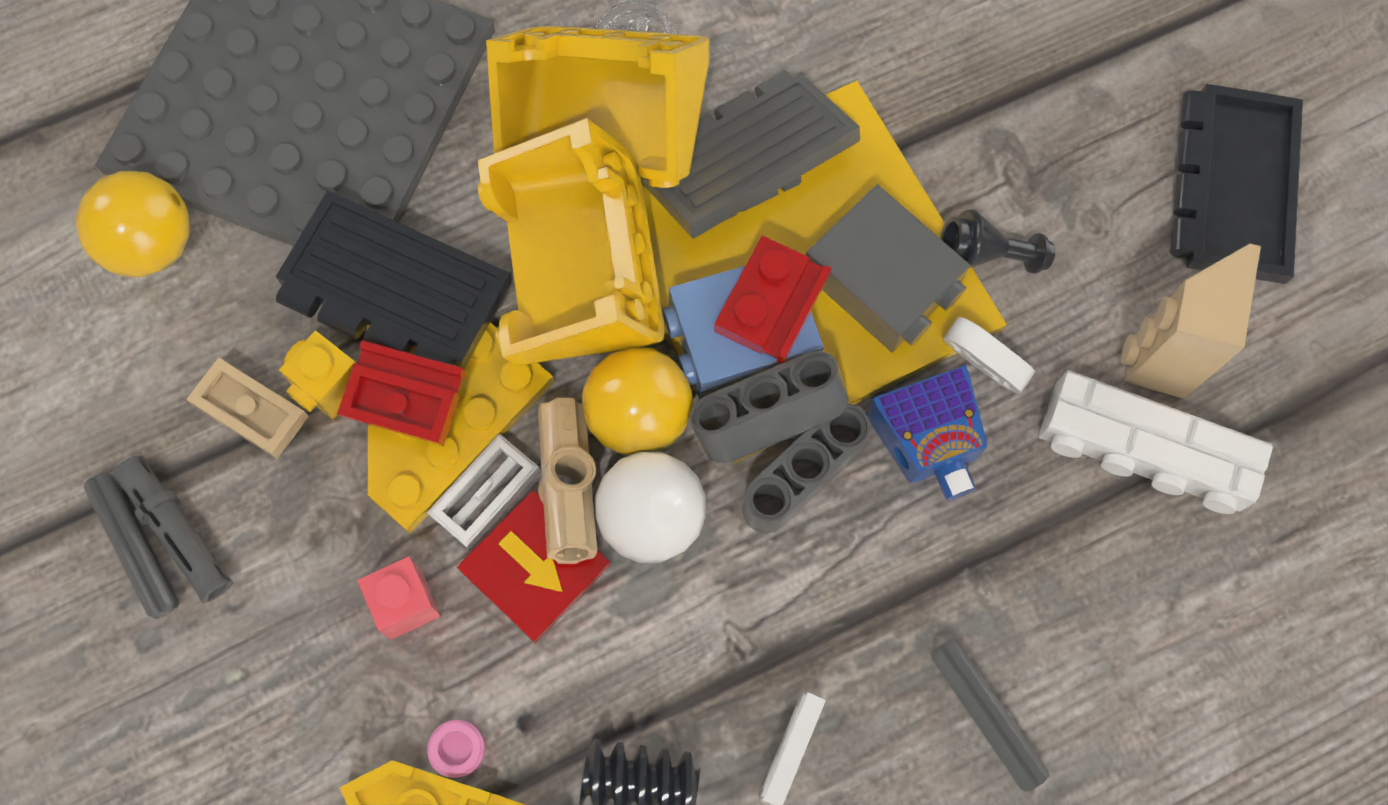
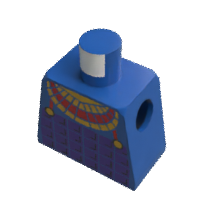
(932, 430)

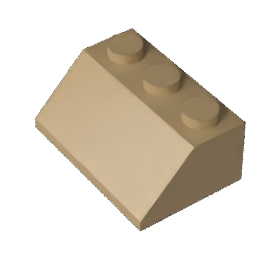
(1194, 328)

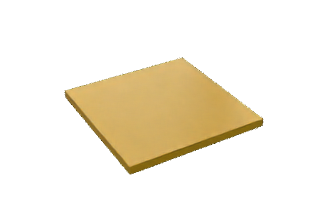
(802, 218)

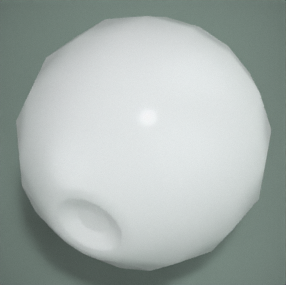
(650, 507)

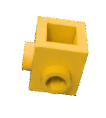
(317, 374)

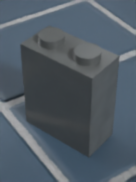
(888, 269)

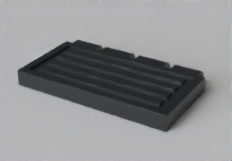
(1238, 179)
(390, 279)

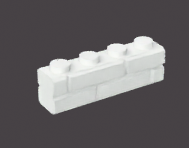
(1155, 442)

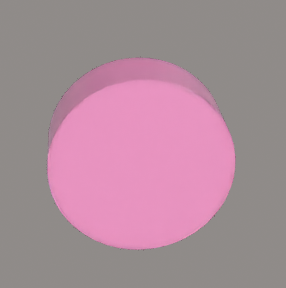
(456, 749)

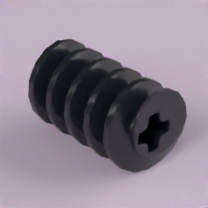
(638, 778)

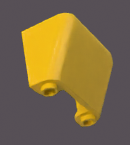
(628, 83)
(574, 246)

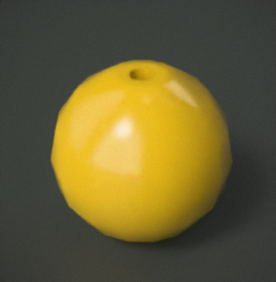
(132, 223)
(637, 401)

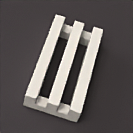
(498, 505)
(791, 749)

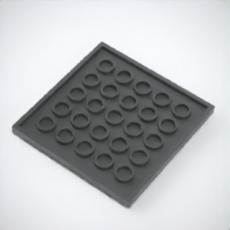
(297, 98)

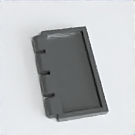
(756, 150)

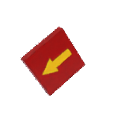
(520, 578)

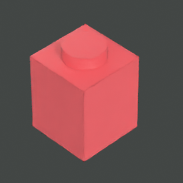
(399, 598)

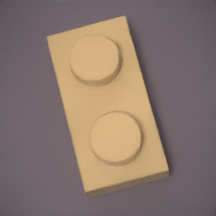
(247, 408)

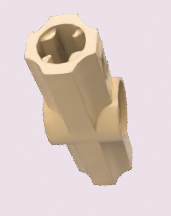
(566, 506)

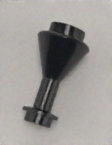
(981, 242)

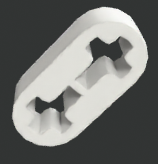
(989, 355)

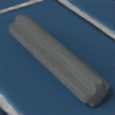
(131, 545)
(990, 715)

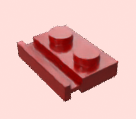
(772, 299)
(402, 393)

